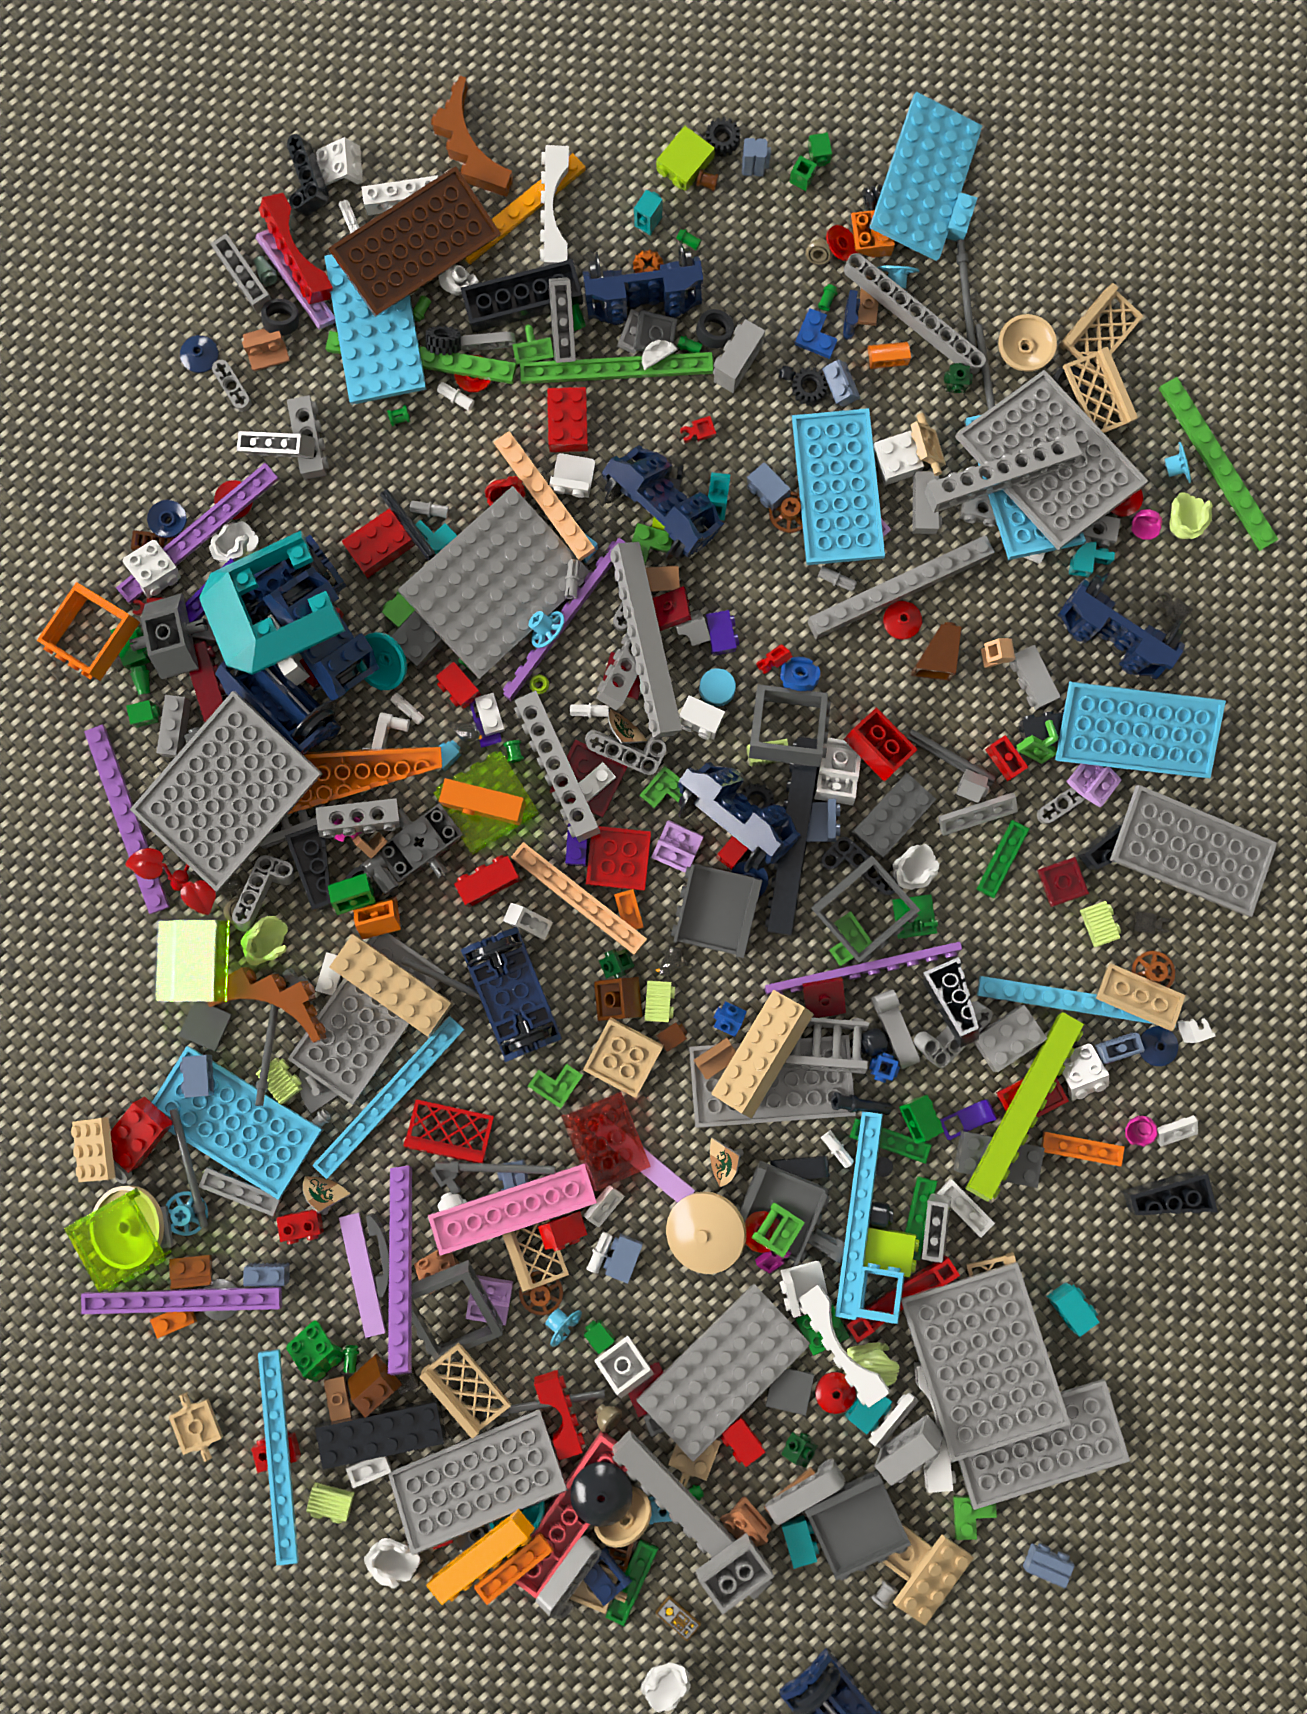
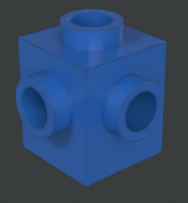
(729, 1018)
(891, 1067)

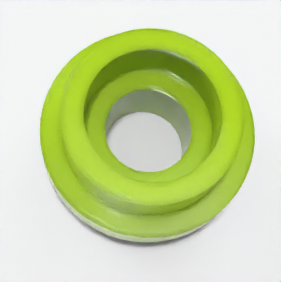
(539, 678)

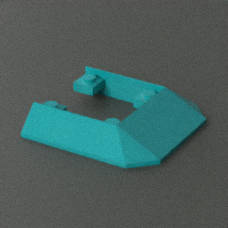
(262, 644)

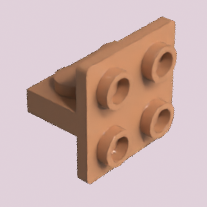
(265, 349)
(434, 1263)
(748, 1520)

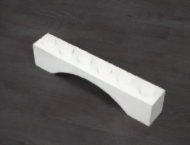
(556, 167)
(868, 1383)
(936, 1472)

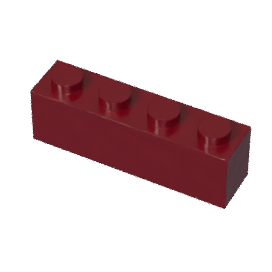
(205, 682)

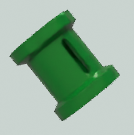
(396, 420)
(513, 751)

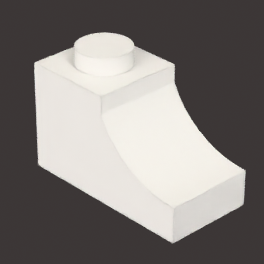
(527, 921)

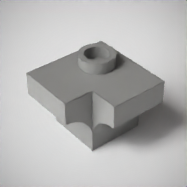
(694, 629)

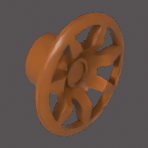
(790, 511)
(1155, 970)
(541, 1295)

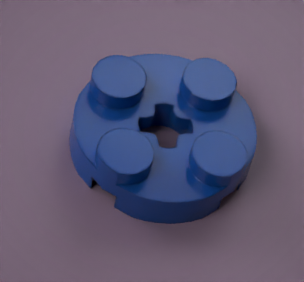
(809, 677)

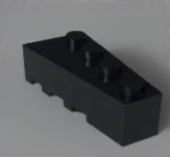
(1100, 850)
(312, 864)
(952, 998)
(1173, 1195)

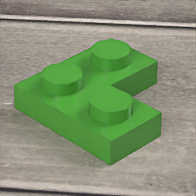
(651, 539)
(663, 783)
(855, 935)
(556, 1090)
(966, 1517)

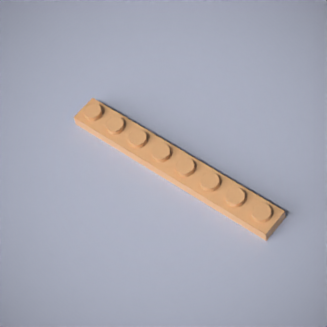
(544, 496)
(579, 898)

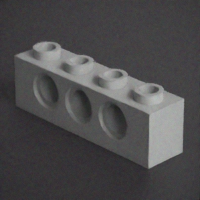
(241, 272)
(562, 319)
(298, 409)
(276, 444)
(608, 692)
(347, 812)

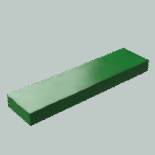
(1002, 859)
(897, 1143)
(918, 1211)
(637, 1570)

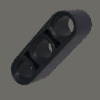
(804, 1167)

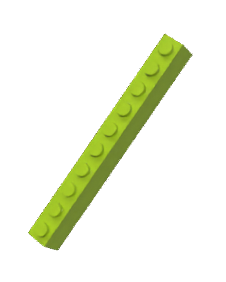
(1024, 1107)

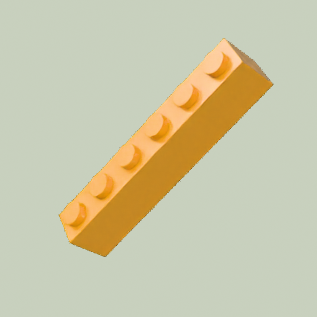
(480, 1557)

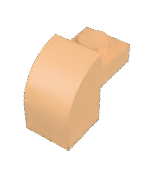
(998, 652)

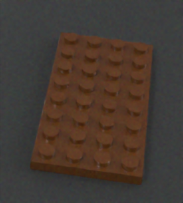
(414, 241)

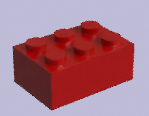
(567, 419)
(378, 543)
(880, 744)
(487, 881)
(138, 1133)

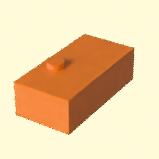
(482, 802)

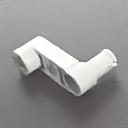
(384, 724)

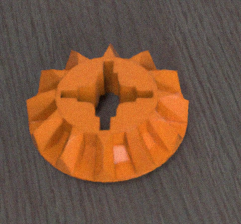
(638, 264)

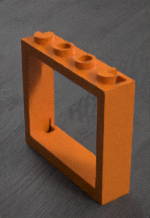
(64, 617)

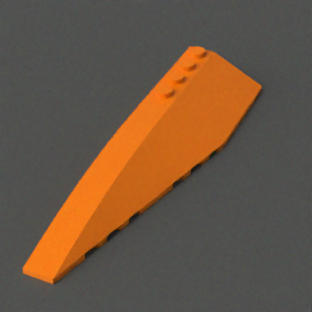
(360, 770)

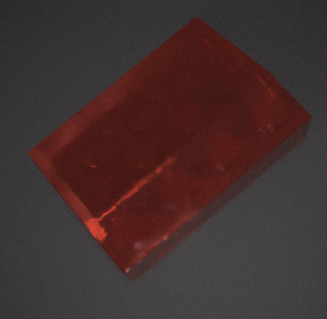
(606, 1141)

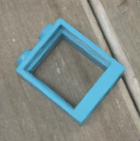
(879, 1316)

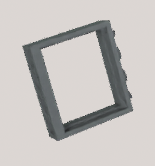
(786, 753)
(894, 929)
(465, 1272)

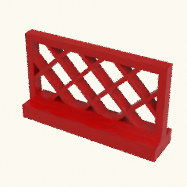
(444, 1149)

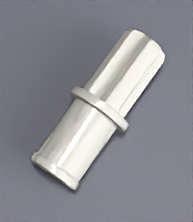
(455, 396)
(589, 710)
(837, 1149)
(599, 1252)

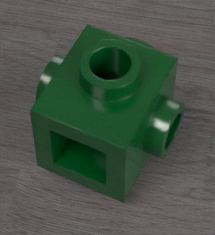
(958, 378)
(616, 963)
(799, 1449)

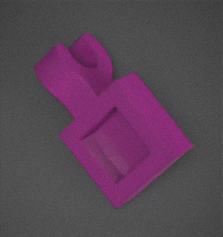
(770, 1261)

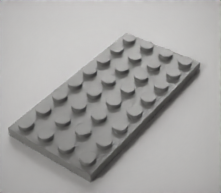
(1193, 851)
(357, 1030)
(792, 1096)
(723, 1372)
(1083, 1447)
(477, 1482)

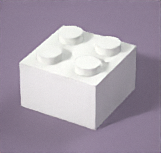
(897, 458)
(701, 718)
(624, 1367)

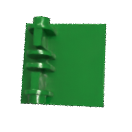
(924, 924)
(816, 1345)

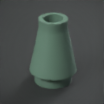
(266, 273)

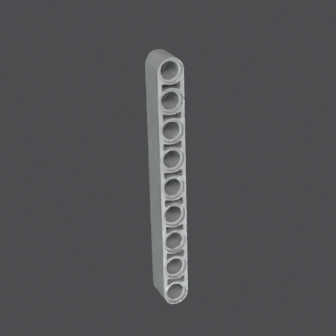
(910, 304)

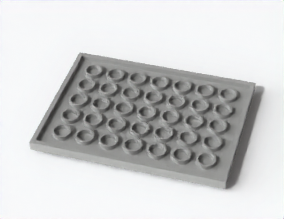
(1072, 497)
(492, 582)
(226, 791)
(984, 1361)

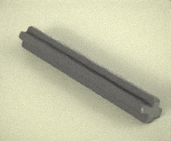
(947, 755)

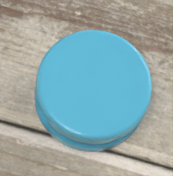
(717, 687)

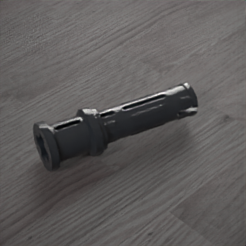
(853, 1103)

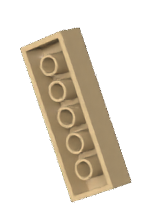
(391, 985)
(762, 1054)

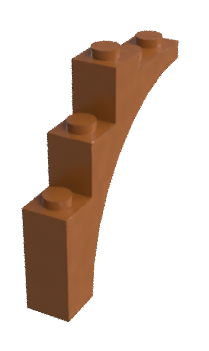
(476, 167)
(271, 989)

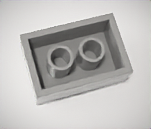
(738, 355)
(1009, 1038)
(909, 1450)
(734, 1573)

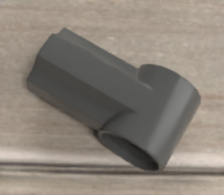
(377, 870)
(831, 1246)

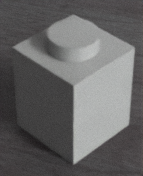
(972, 786)

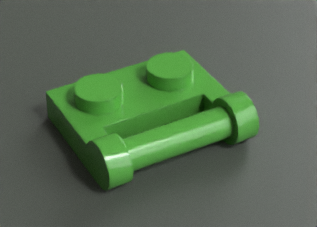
(784, 1233)

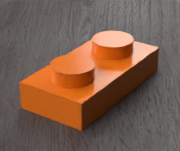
(629, 909)
(171, 1321)

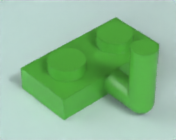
(532, 349)
(1038, 749)

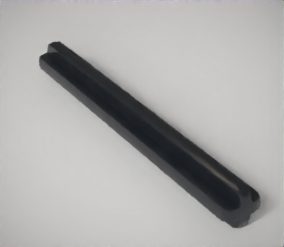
(408, 525)

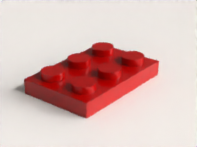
(1054, 1099)

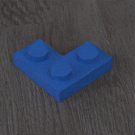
(811, 336)

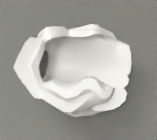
(233, 542)
(915, 867)
(391, 1562)
(665, 1686)

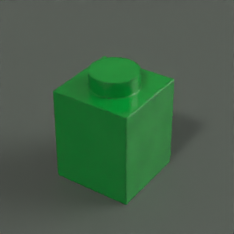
(820, 149)
(803, 173)
(143, 713)
(598, 1335)

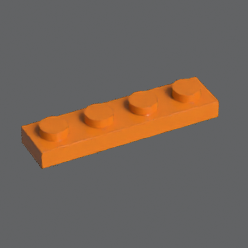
(1082, 1149)
(513, 1568)

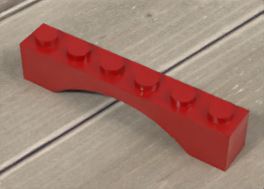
(312, 280)
(932, 1276)

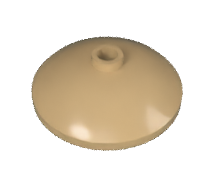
(1030, 332)
(631, 1525)

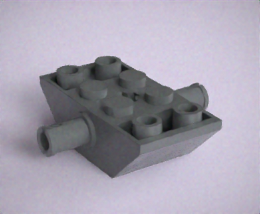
(169, 636)
(406, 858)

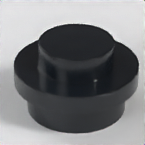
(786, 373)
(884, 1167)

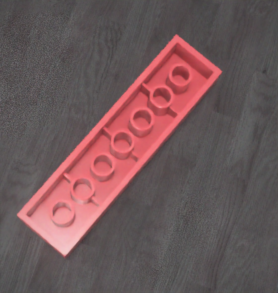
(561, 1523)

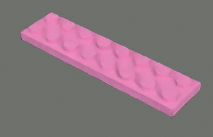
(512, 1209)

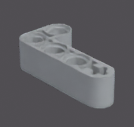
(624, 748)
(258, 893)
(888, 1011)
(945, 1047)
(806, 1493)
(566, 1579)

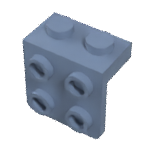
(823, 822)

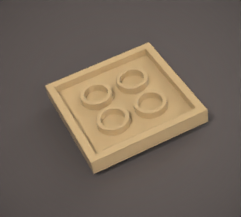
(623, 1057)
(93, 1149)

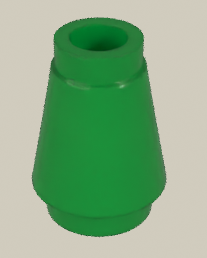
(141, 679)

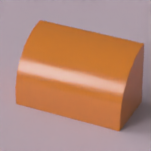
(889, 355)

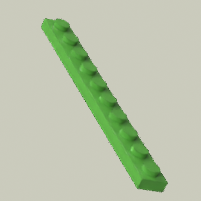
(456, 363)
(615, 368)
(1218, 463)

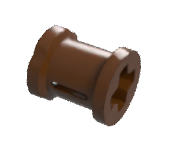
(707, 180)

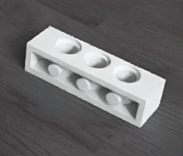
(384, 196)

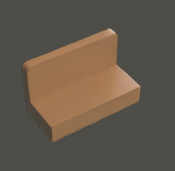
(663, 577)
(373, 846)
(715, 1058)

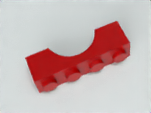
(551, 1392)

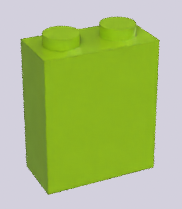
(685, 158)
(891, 1249)

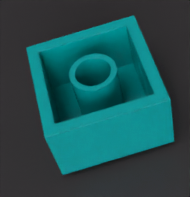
(1073, 1309)

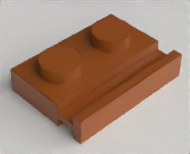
(190, 1271)

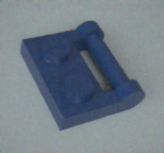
(851, 317)
(601, 1583)

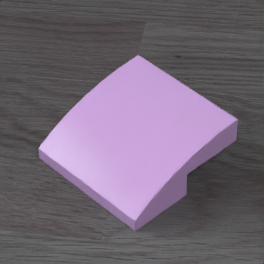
(1094, 782)
(677, 846)
(499, 1293)

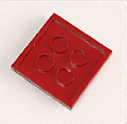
(619, 858)

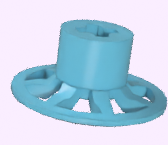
(898, 273)
(1178, 464)
(543, 625)
(183, 1214)
(559, 1323)

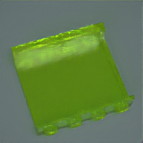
(493, 775)
(192, 960)
(115, 1242)

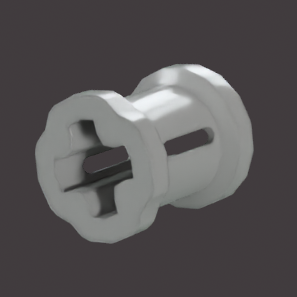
(885, 1594)

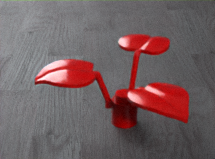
(148, 865)

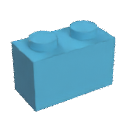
(961, 216)

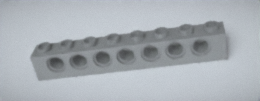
(1064, 445)
(1107, 525)
(530, 705)

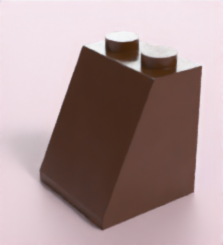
(940, 655)

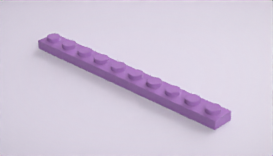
(209, 523)
(569, 611)
(121, 804)
(871, 968)
(400, 1271)
(181, 1300)

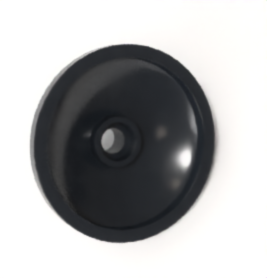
(604, 1480)

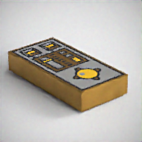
(678, 1618)

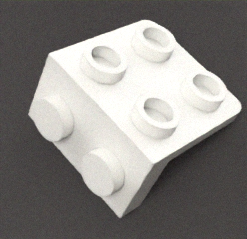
(340, 161)
(572, 475)
(152, 568)
(1084, 1072)
(799, 1281)

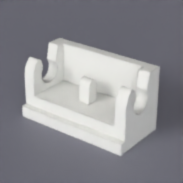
(1192, 1034)

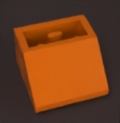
(867, 240)
(377, 918)

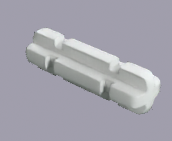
(348, 215)
(407, 708)

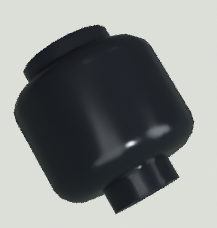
(874, 1042)
(881, 1215)

